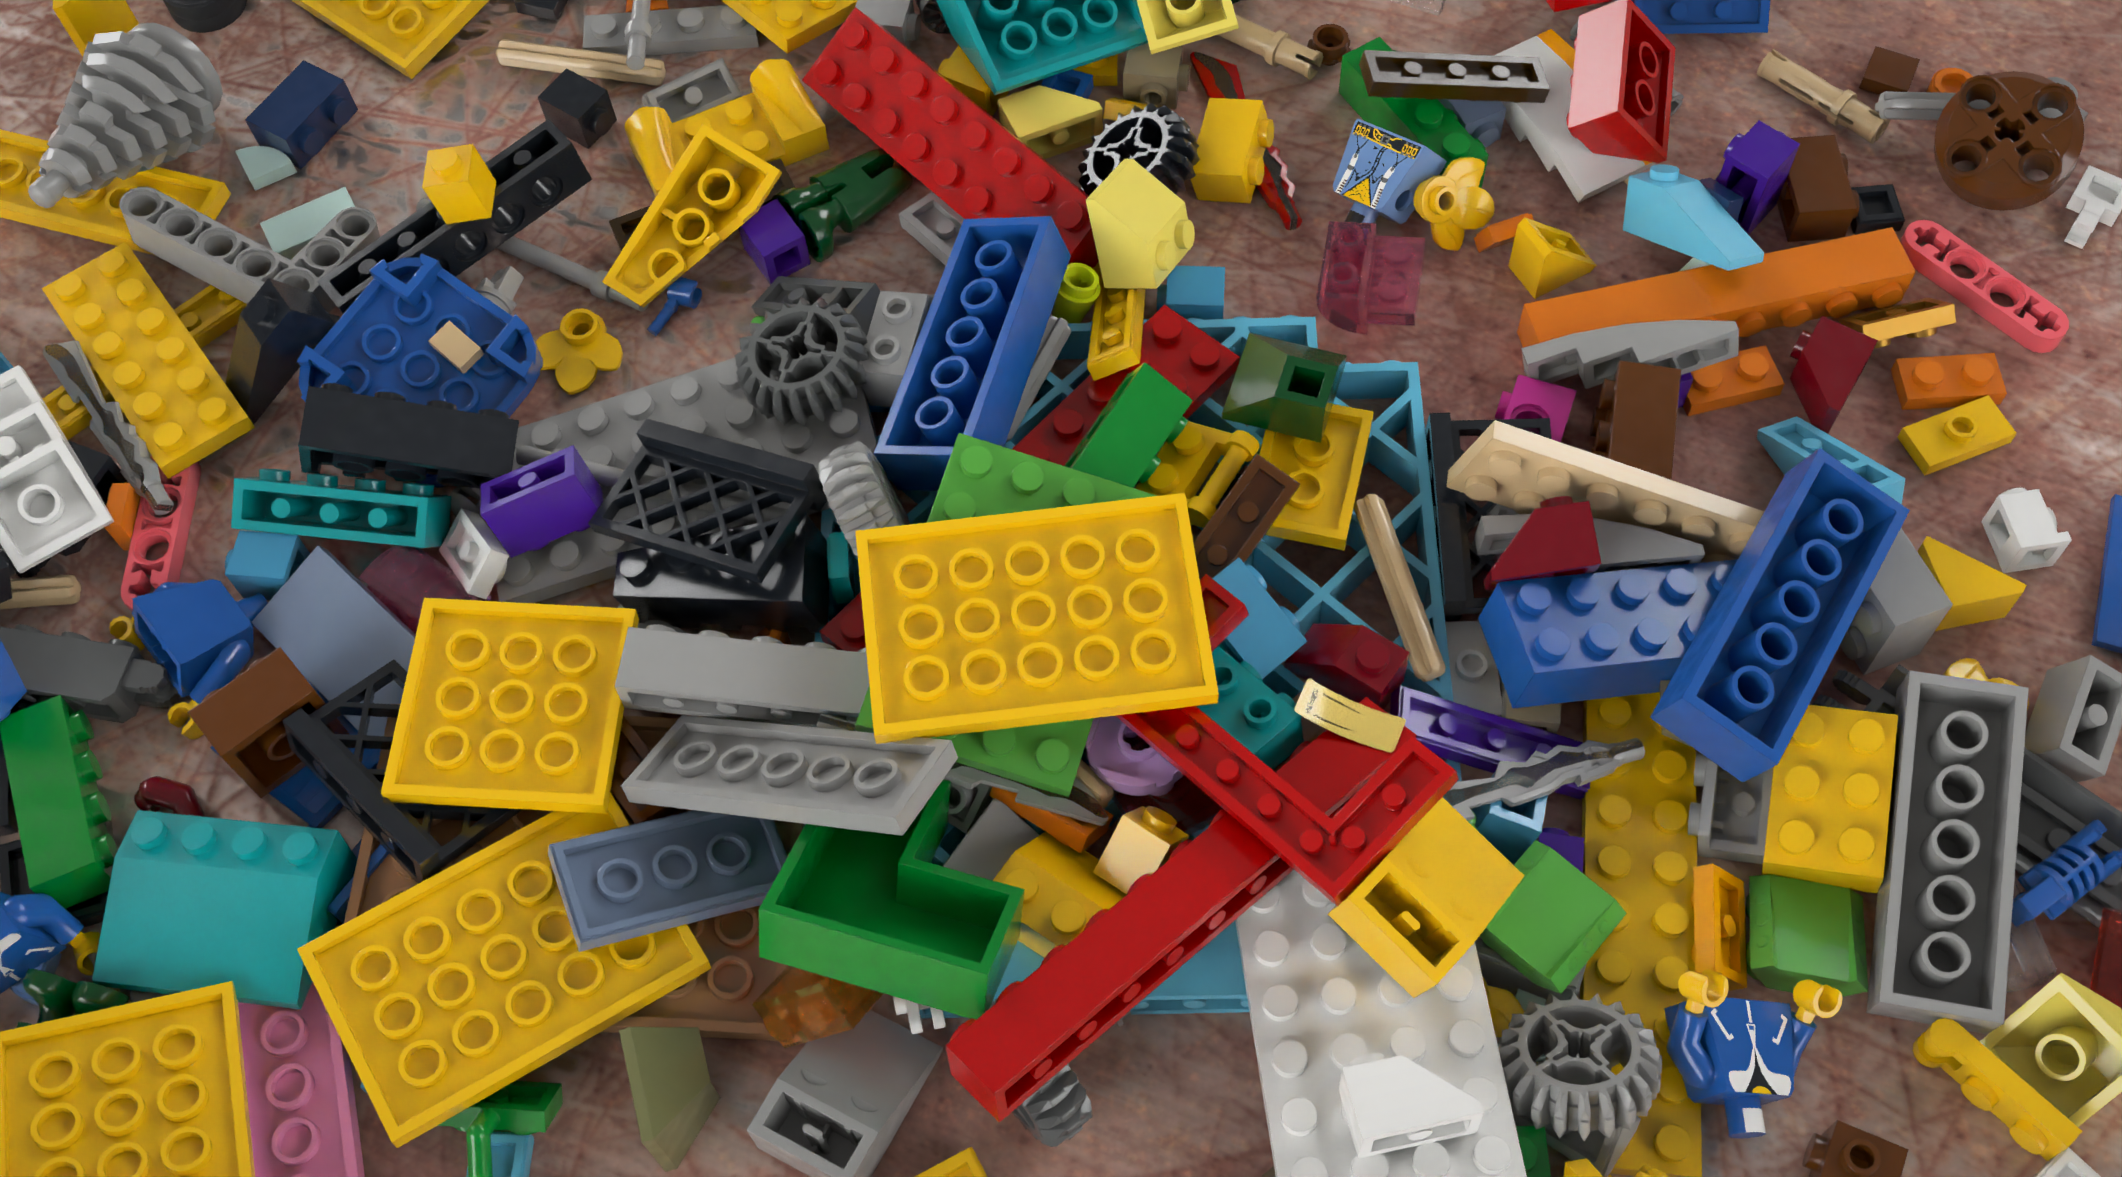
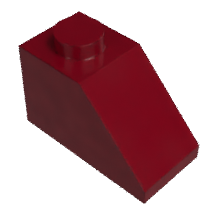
(1828, 369)
(1551, 543)
(1351, 662)

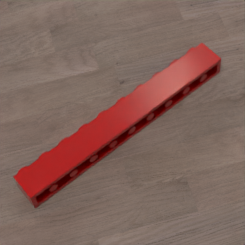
(1143, 937)

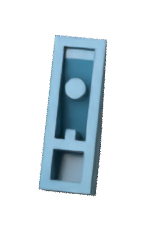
(1686, 218)
(1796, 439)

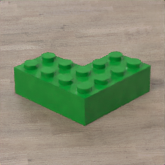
(889, 918)

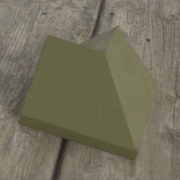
(668, 1088)

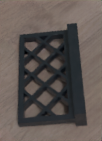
(726, 470)
(1451, 509)
(361, 788)

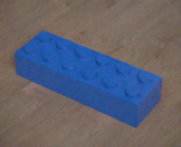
(974, 346)
(1780, 616)
(1597, 630)

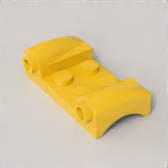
(769, 122)

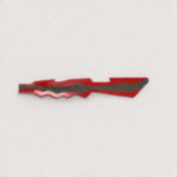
(1223, 81)

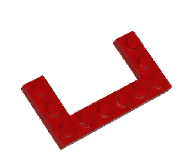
(1323, 850)

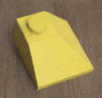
(1184, 21)
(2065, 1047)

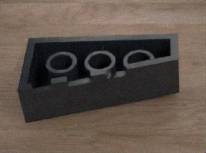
(404, 438)
(694, 594)

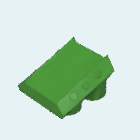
(1551, 919)
(1805, 934)

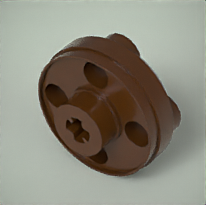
(2008, 139)

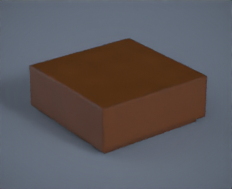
(1889, 72)

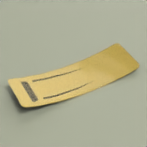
(1349, 717)

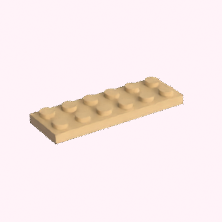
(1526, 468)

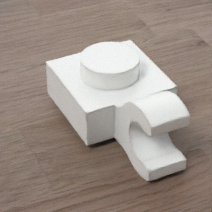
(2096, 200)

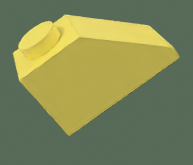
(1051, 119)

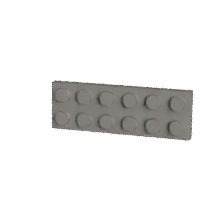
(791, 774)

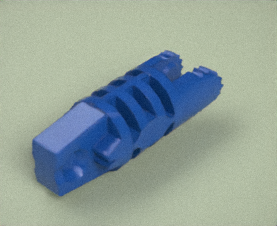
(2064, 876)

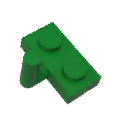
(518, 1107)

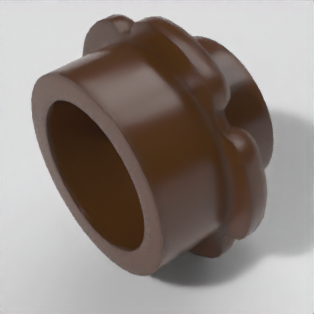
(1331, 41)

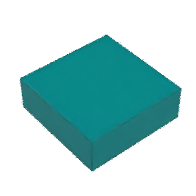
(840, 568)

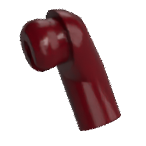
(168, 794)

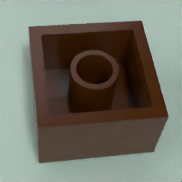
(248, 717)

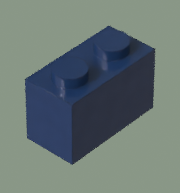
(302, 113)

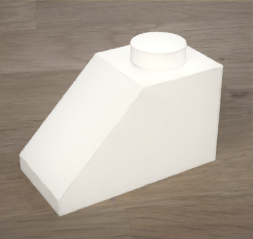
(1402, 1105)

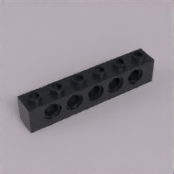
(529, 182)

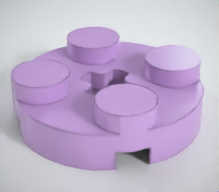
(1124, 768)

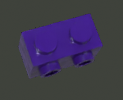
(1757, 171)
(541, 501)

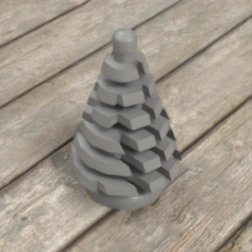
(130, 108)

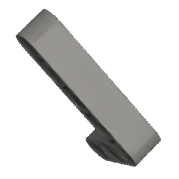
(233, 260)

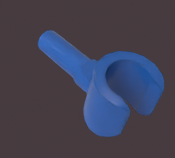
(679, 293)

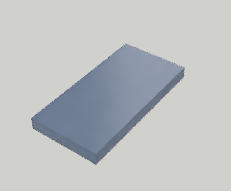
(336, 631)
(664, 874)

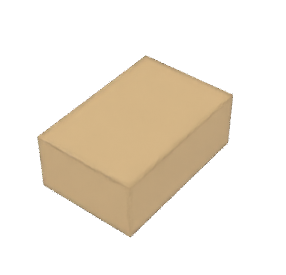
(456, 347)

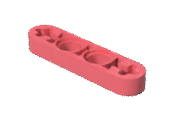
(1988, 279)
(153, 530)

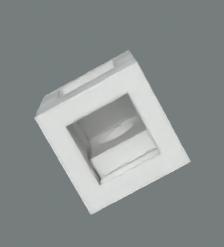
(2024, 531)

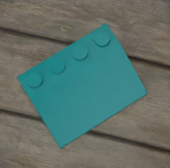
(1036, 39)
(219, 905)

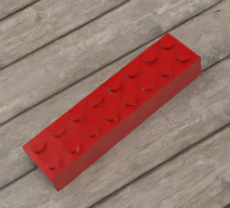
(944, 134)

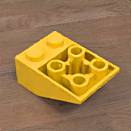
(1428, 899)

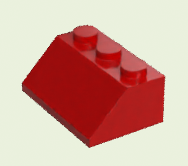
(1621, 84)

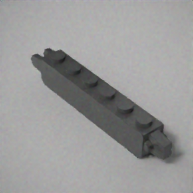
(91, 676)

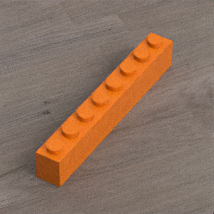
(1780, 291)

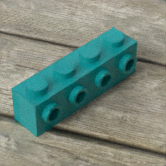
(341, 511)
(1253, 711)

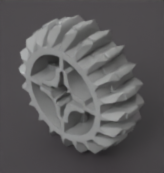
(859, 491)
(1576, 1080)

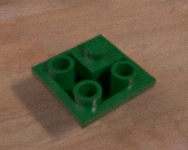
(1284, 387)

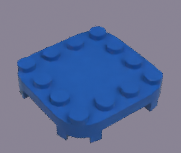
(386, 346)

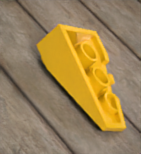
(698, 207)

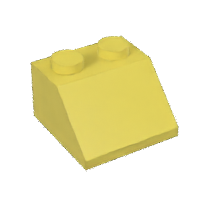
(1137, 228)

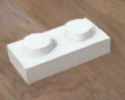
(474, 554)

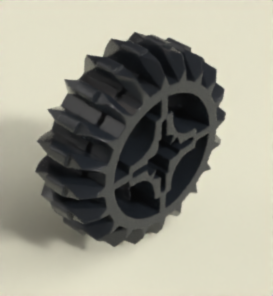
(1149, 136)

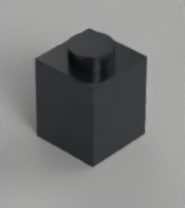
(578, 108)

